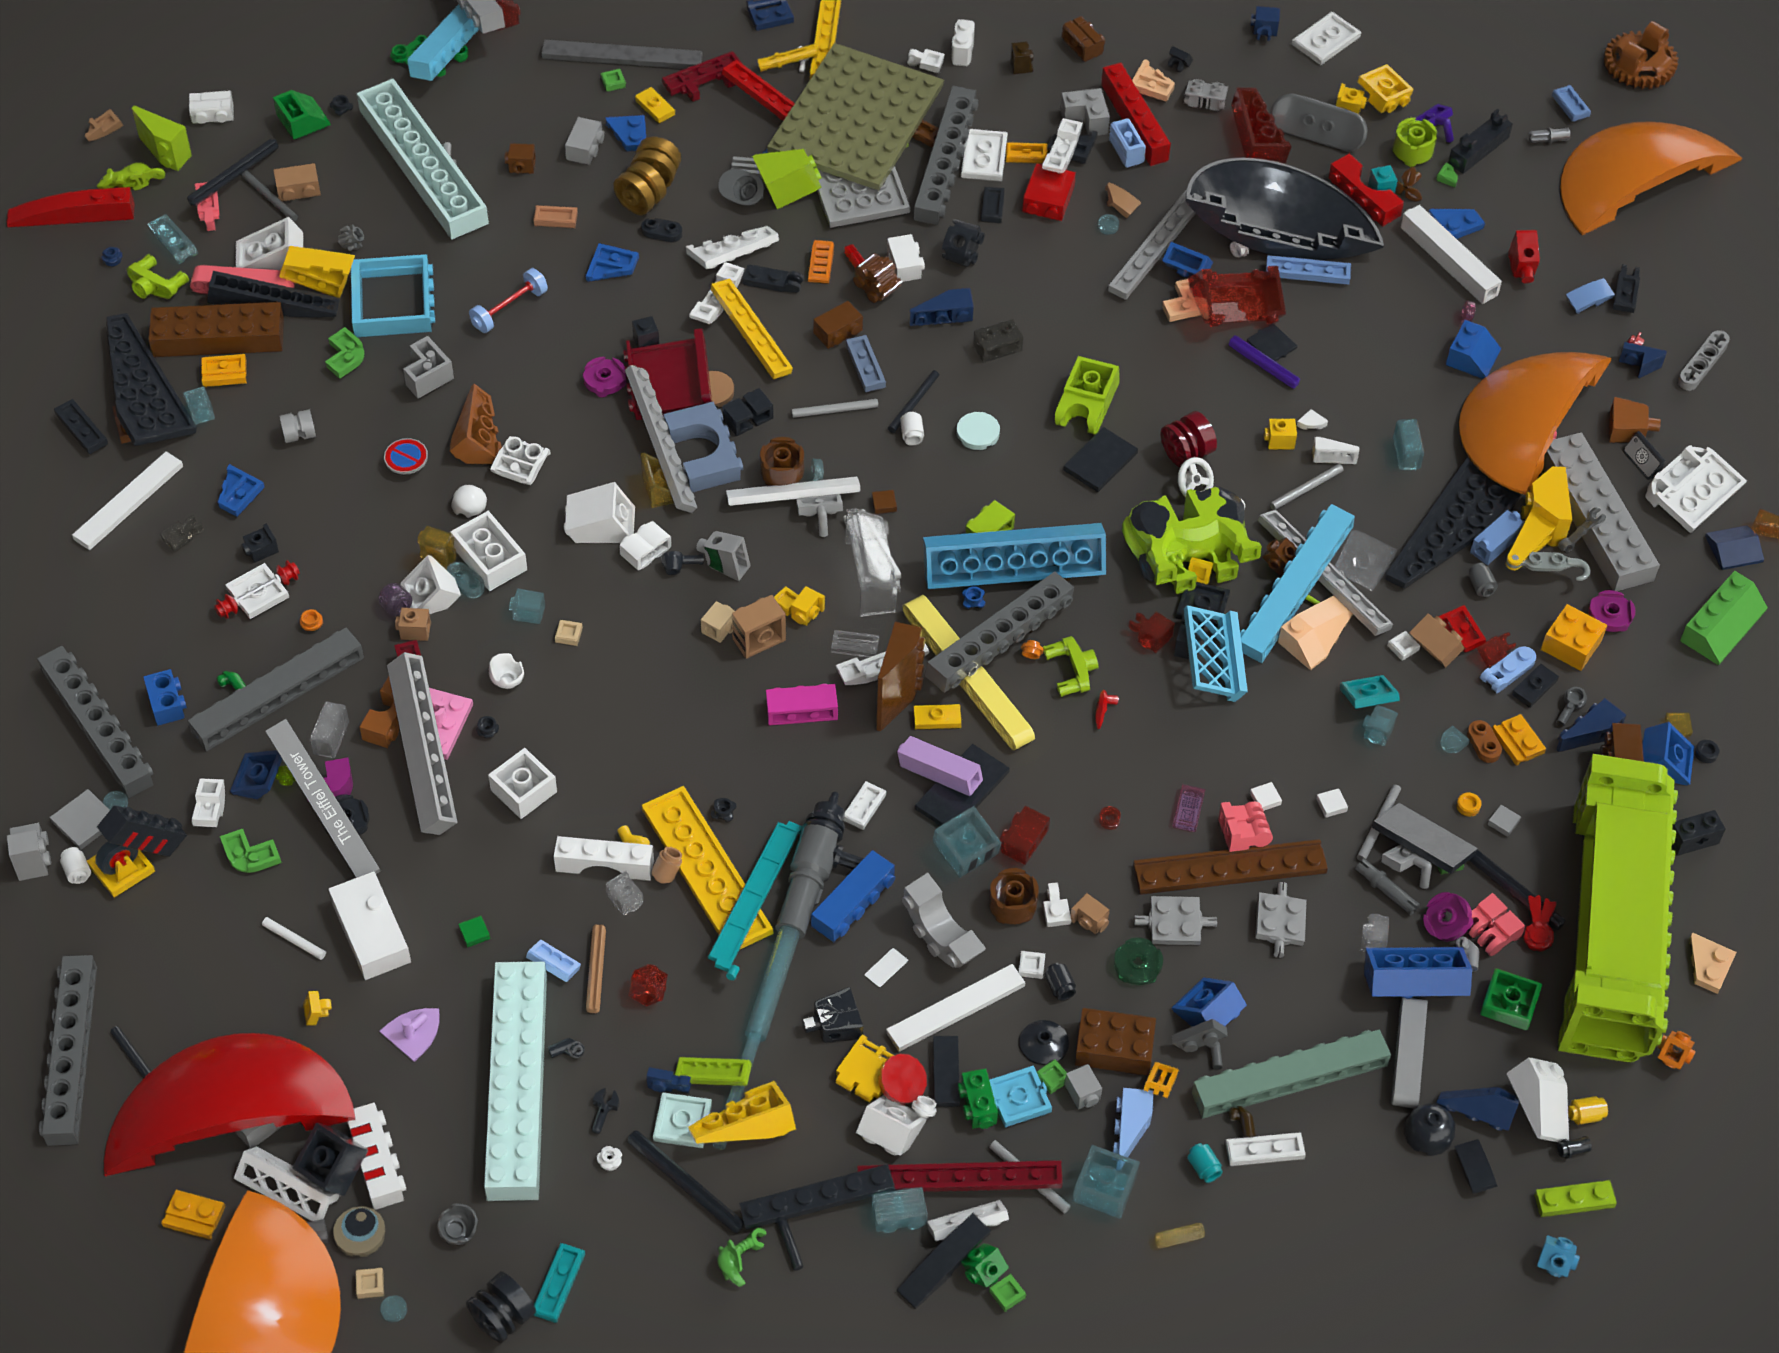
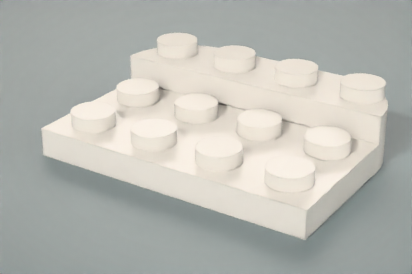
(1694, 486)

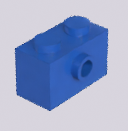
(1185, 260)

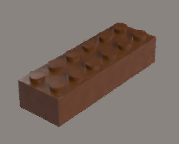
(216, 329)

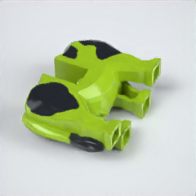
(1209, 530)

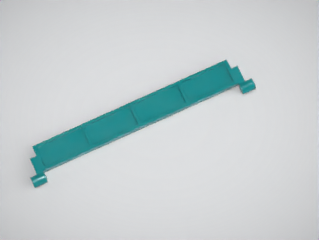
(753, 897)

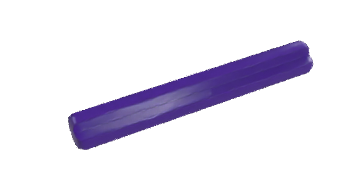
(1264, 361)

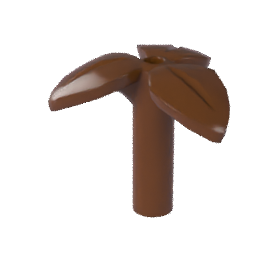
(1409, 178)

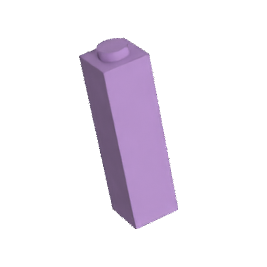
(940, 765)

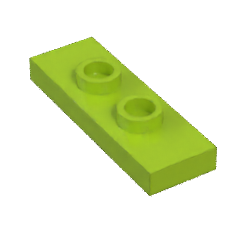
(715, 1071)

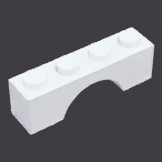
(576, 854)

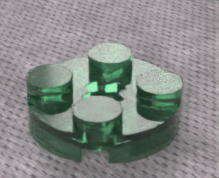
(1138, 974)

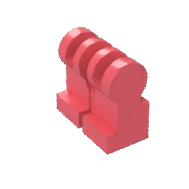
(1244, 826)
(1503, 926)

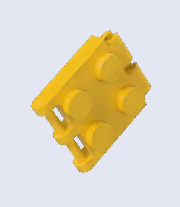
(862, 1069)

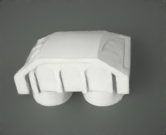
(519, 460)

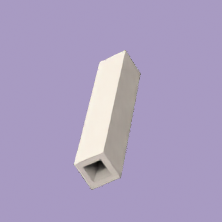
(1451, 254)

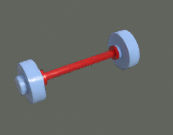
(482, 318)

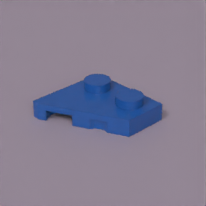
(628, 130)

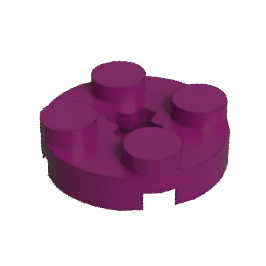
(608, 385)
(1612, 599)
(1460, 920)

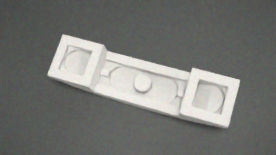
(1063, 147)
(710, 308)
(864, 671)

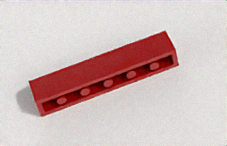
(1131, 105)

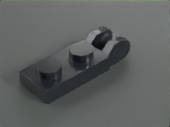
(773, 279)
(1627, 290)

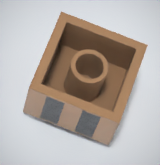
(759, 626)

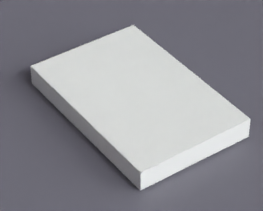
(1326, 38)
(984, 155)

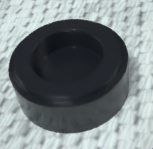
(1707, 751)

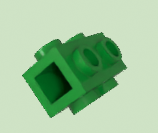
(979, 1099)

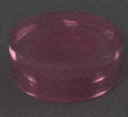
(1468, 311)

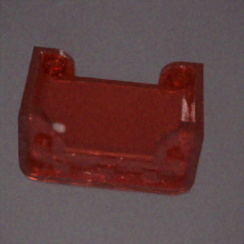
(1238, 296)

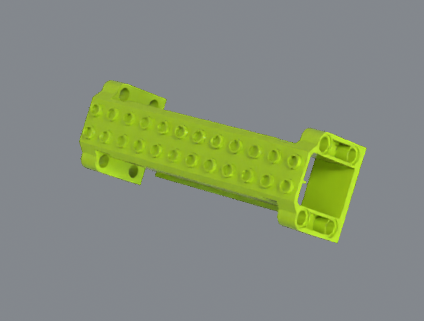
(1624, 913)

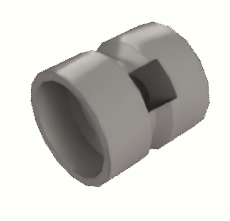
(297, 426)

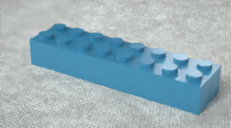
(1014, 555)

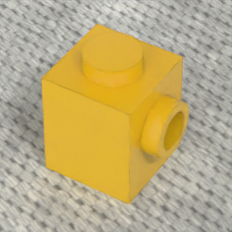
(1281, 434)

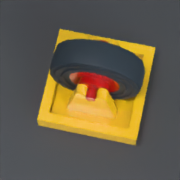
(119, 867)

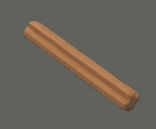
(596, 969)

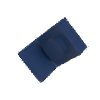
(1646, 357)

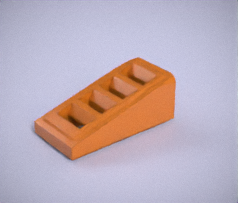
(825, 250)

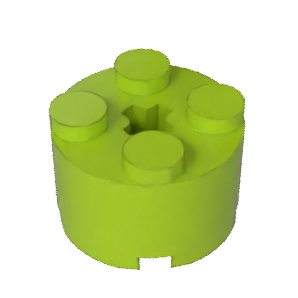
(1414, 141)

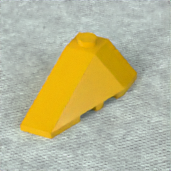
(757, 1116)

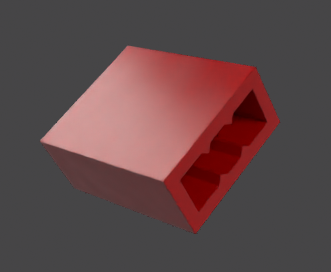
(1049, 193)

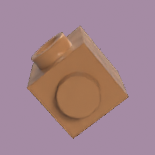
(414, 624)

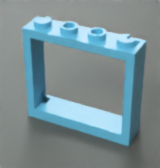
(391, 267)

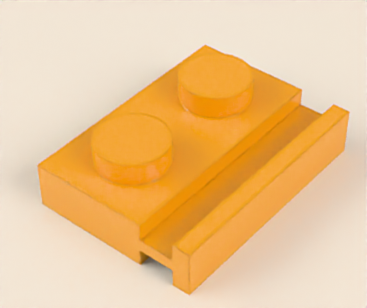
(224, 370)
(1518, 739)
(193, 1214)

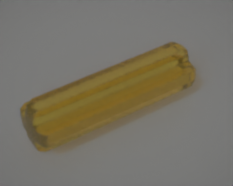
(1179, 1235)

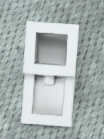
(209, 802)

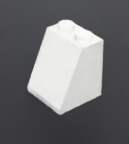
(599, 515)

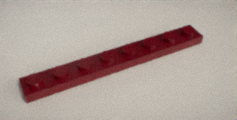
(976, 1175)

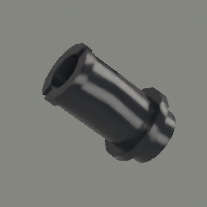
(1567, 1148)

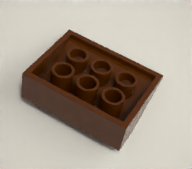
(900, 672)

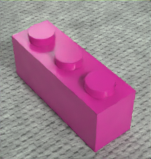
(801, 704)

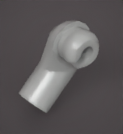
(1471, 951)

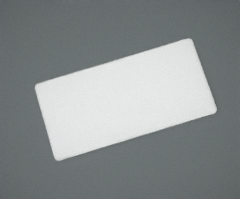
(886, 967)

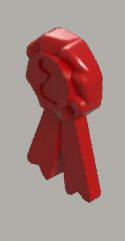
(1539, 934)

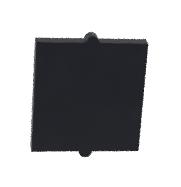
(1272, 342)

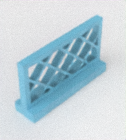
(1230, 653)

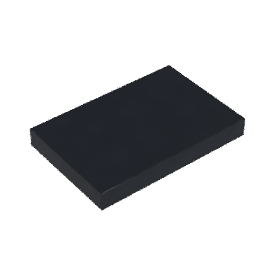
(1100, 459)

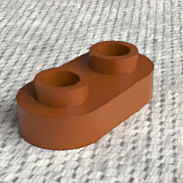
(1482, 739)

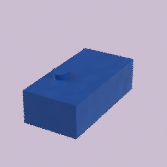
(1418, 971)

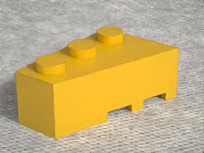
(317, 269)

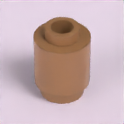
(667, 865)

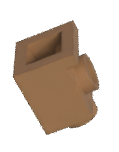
(1090, 914)

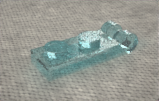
(172, 238)

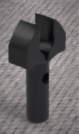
(612, 1104)

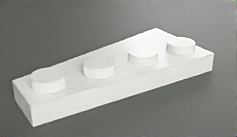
(732, 246)

